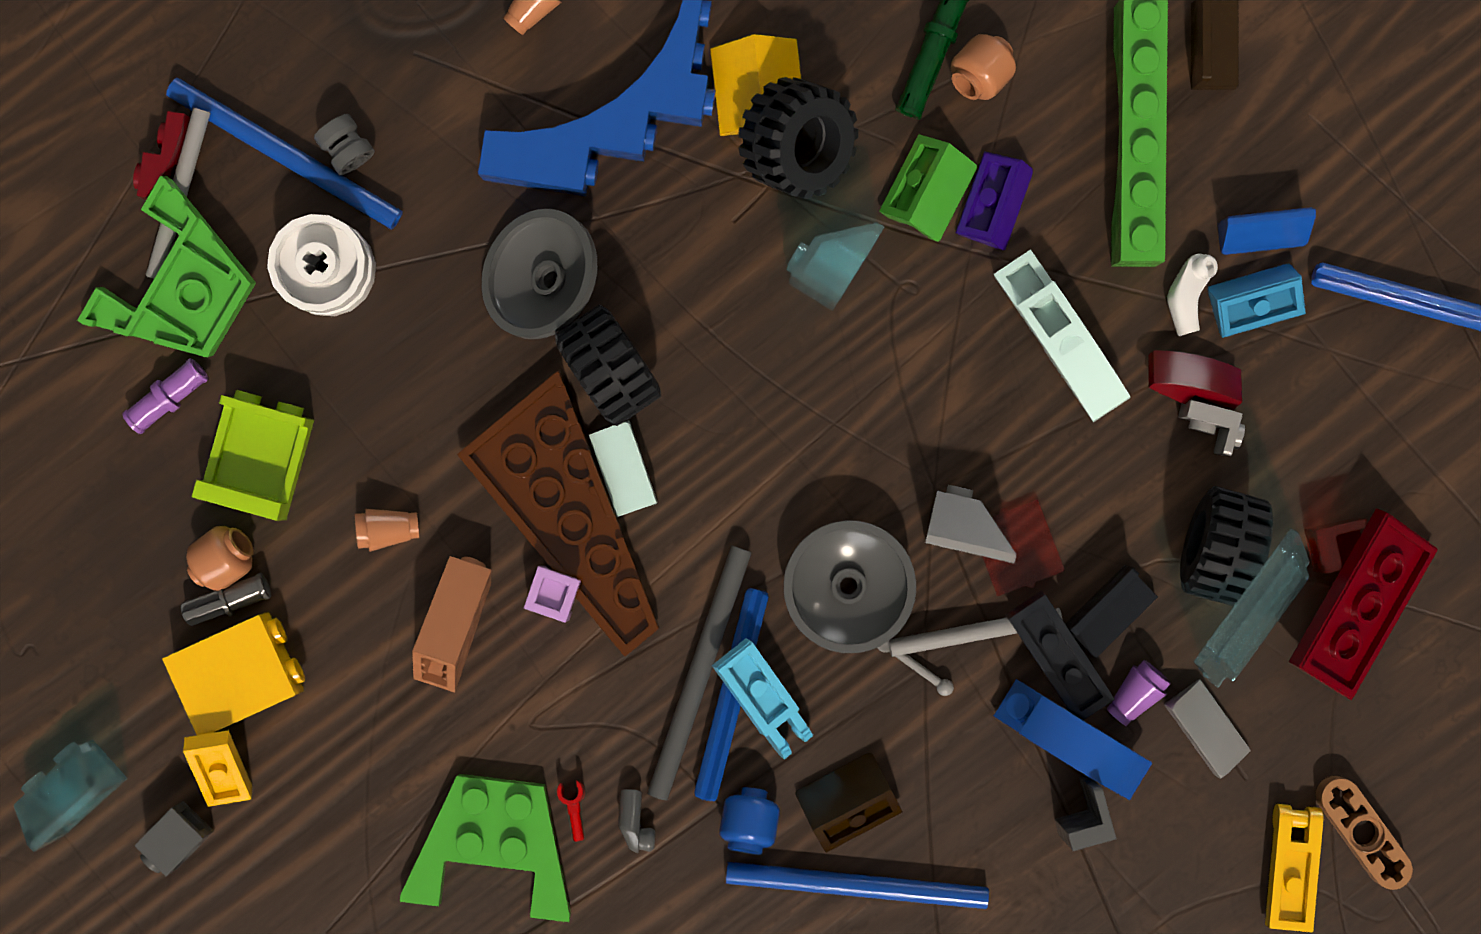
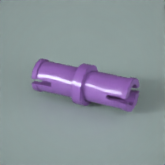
(165, 396)

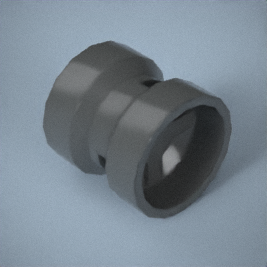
(344, 144)

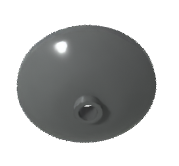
(526, 263)
(855, 619)

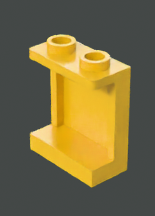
(235, 673)

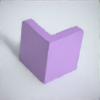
(552, 594)

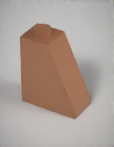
(451, 623)

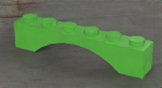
(1142, 100)

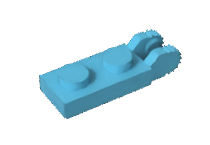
(761, 695)

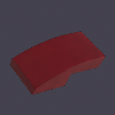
(170, 141)
(1186, 375)

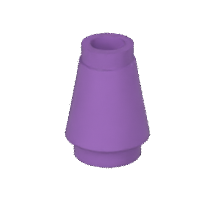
(1138, 692)

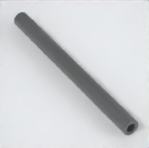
(699, 673)

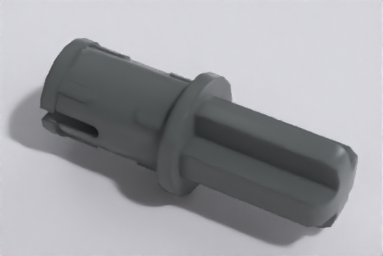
(225, 601)

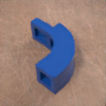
(1072, 740)

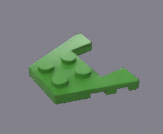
(193, 291)
(493, 826)

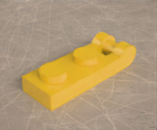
(1294, 869)

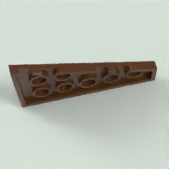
(552, 491)

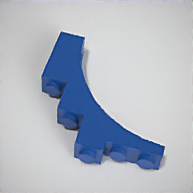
(562, 155)

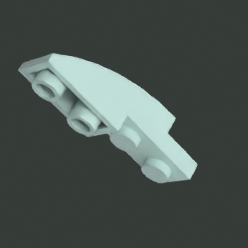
(1062, 335)

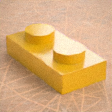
(217, 768)

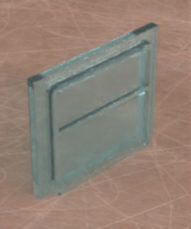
(1256, 612)

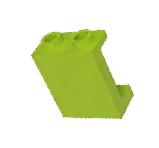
(255, 456)

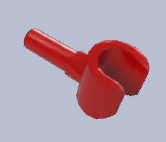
(573, 810)

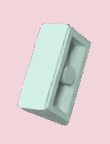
(623, 468)

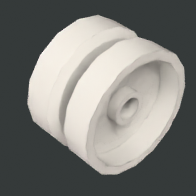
(296, 258)

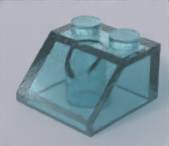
(831, 262)
(66, 794)

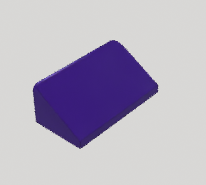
(995, 200)

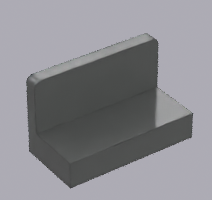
(1088, 826)

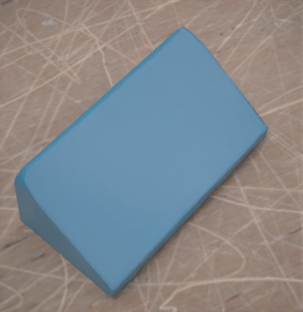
(1257, 299)

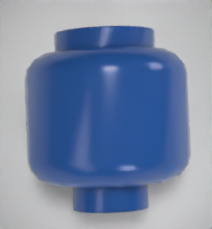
(749, 821)

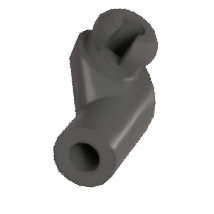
(629, 822)

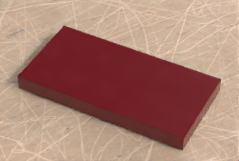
(1363, 604)

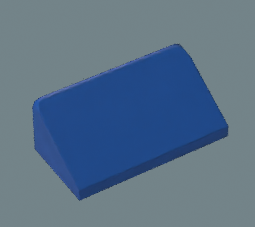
(1266, 230)

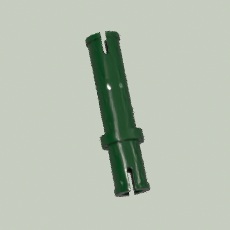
(938, 37)

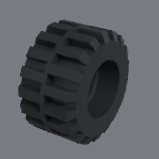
(773, 129)
(607, 365)
(1225, 545)

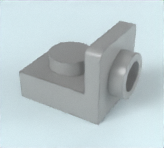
(1207, 418)

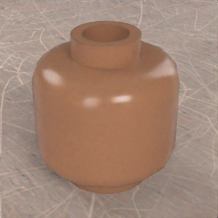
(983, 67)
(219, 558)

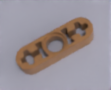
(1372, 864)

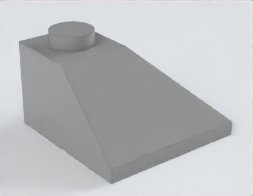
(966, 526)

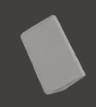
(1208, 728)

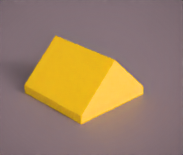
(744, 69)

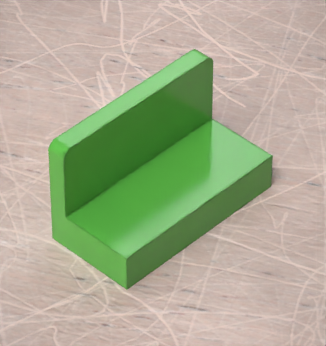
(929, 186)

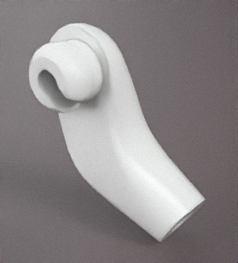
(1186, 290)

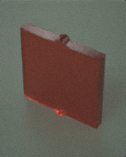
(1034, 549)

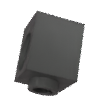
(173, 839)

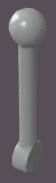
(944, 686)

